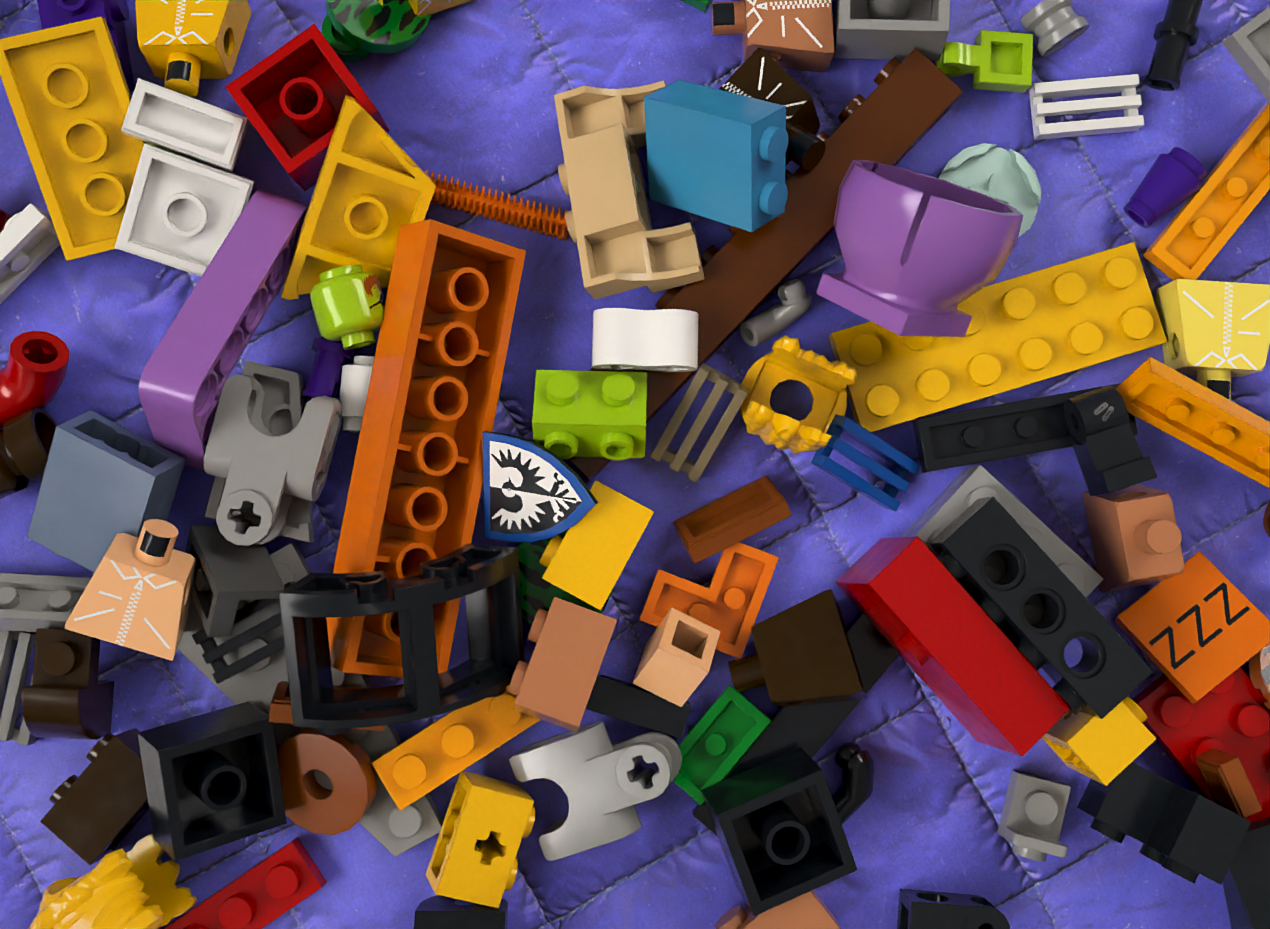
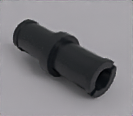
(1173, 39)

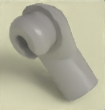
(775, 319)

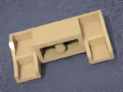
(609, 198)

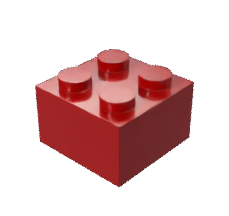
(297, 102)

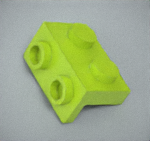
(590, 413)

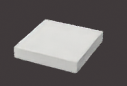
(180, 209)

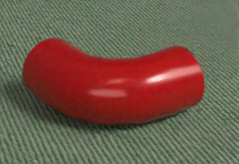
(32, 374)

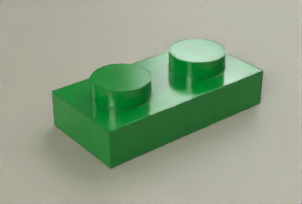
(719, 742)

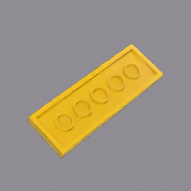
(1016, 337)

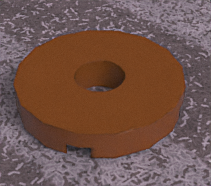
(346, 765)

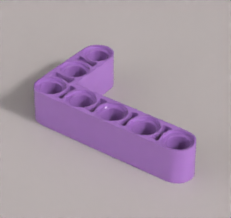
(216, 323)

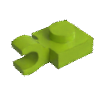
(996, 60)

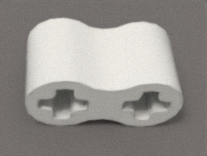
(645, 340)

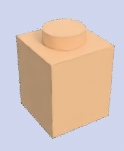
(676, 657)

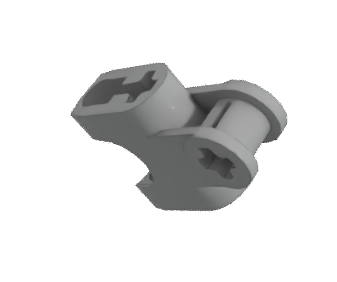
(264, 468)
(600, 783)

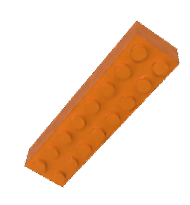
(424, 426)

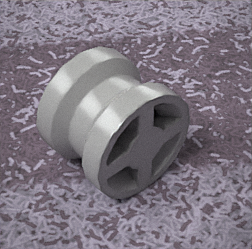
(1054, 25)

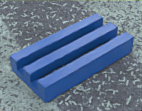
(894, 479)

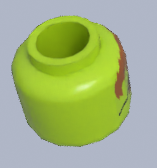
(348, 306)

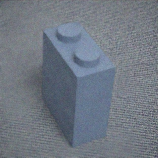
(100, 485)

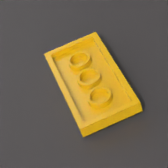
(71, 116)

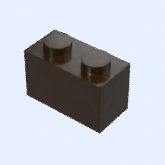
(102, 803)

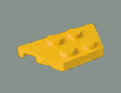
(357, 203)

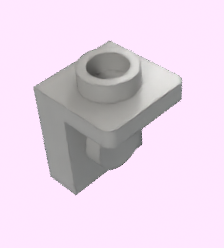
(1034, 816)

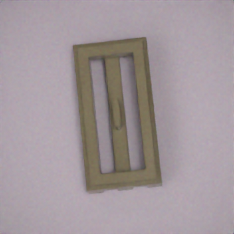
(679, 459)

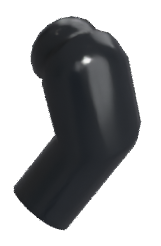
(856, 779)

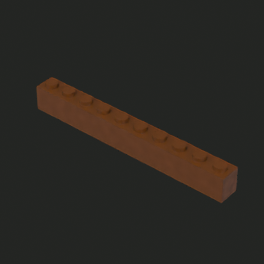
(755, 263)

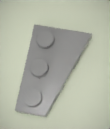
(281, 414)

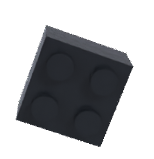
(212, 779)
(779, 830)

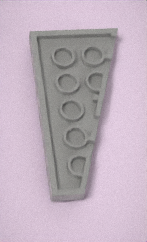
(390, 826)

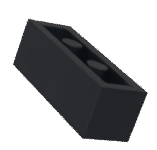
(637, 706)

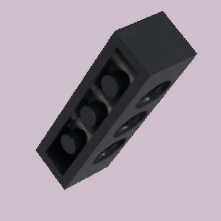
(1108, 663)

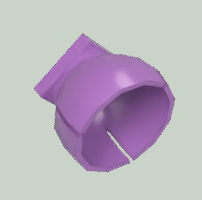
(915, 248)

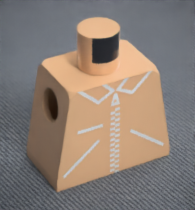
(138, 593)

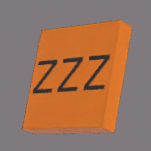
(1196, 627)

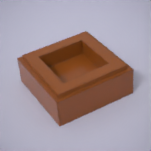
(1228, 782)

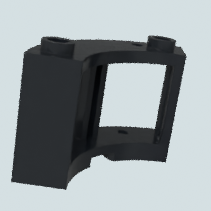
(492, 595)

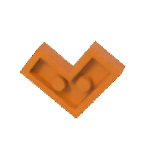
(728, 602)

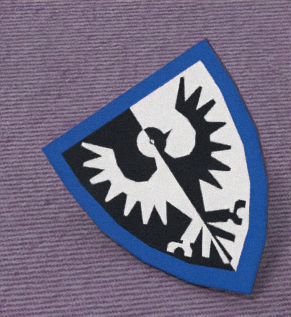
(529, 491)

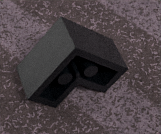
(1172, 822)

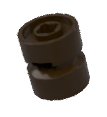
(24, 449)

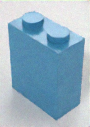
(716, 154)

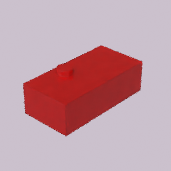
(952, 644)

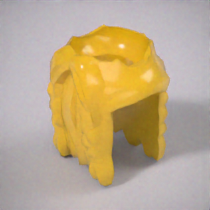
(822, 378)
(119, 893)

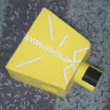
(1215, 329)

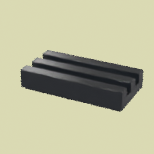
(214, 654)

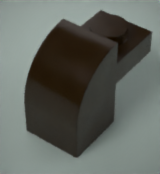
(65, 688)

